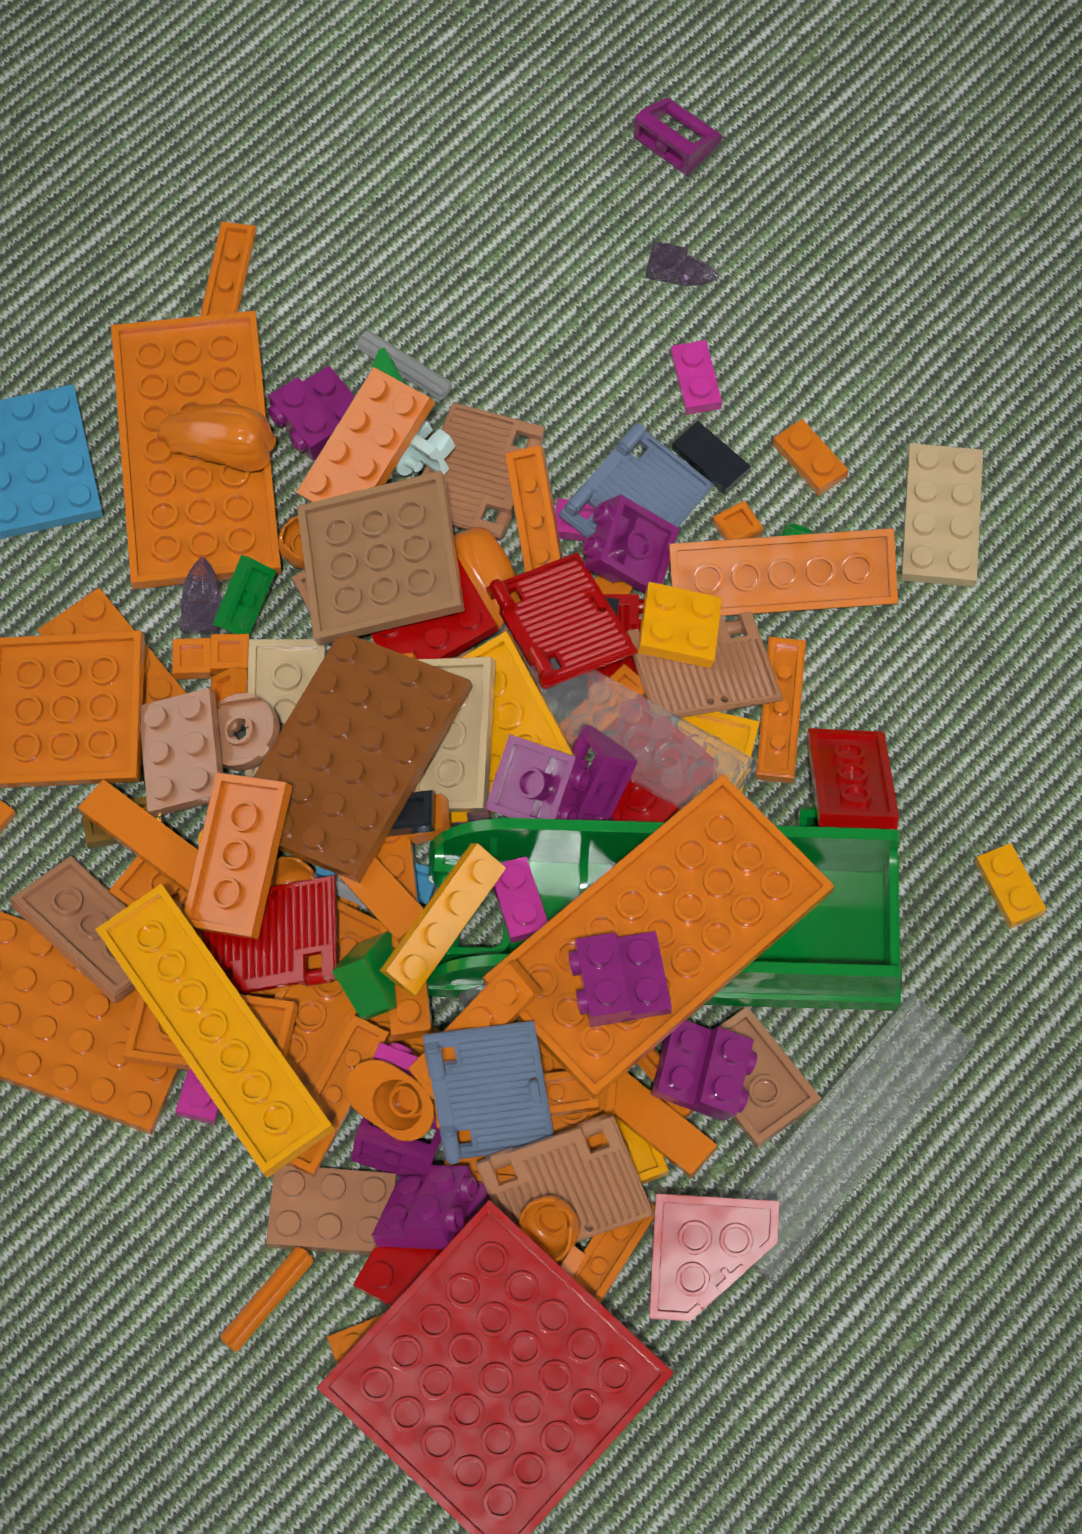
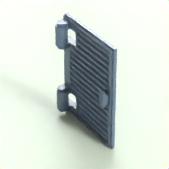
(655, 481)
(488, 1089)

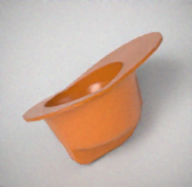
(390, 1099)

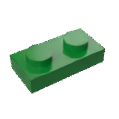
(244, 596)

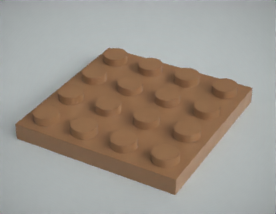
(380, 558)

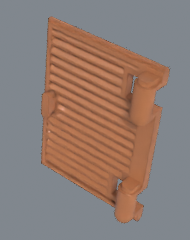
(479, 465)
(738, 675)
(595, 1183)

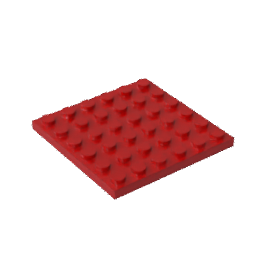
(495, 1379)

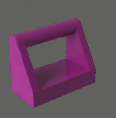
(670, 144)
(609, 774)
(383, 1152)

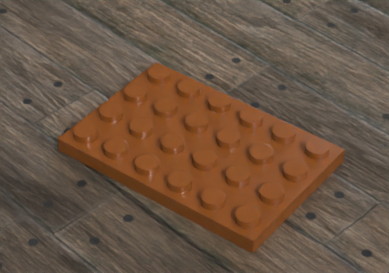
(358, 750)

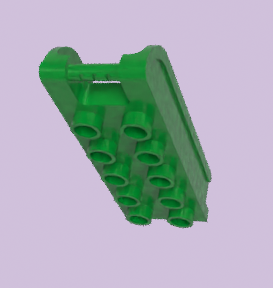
(831, 959)

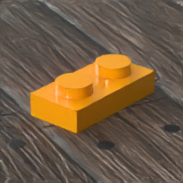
(1010, 885)

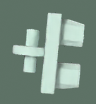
(428, 452)

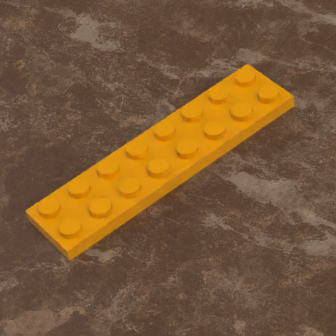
(215, 1031)

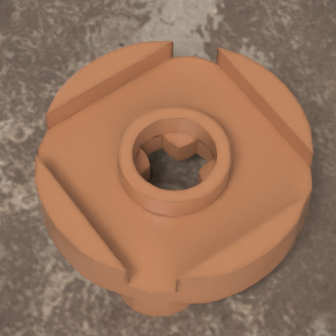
(261, 735)

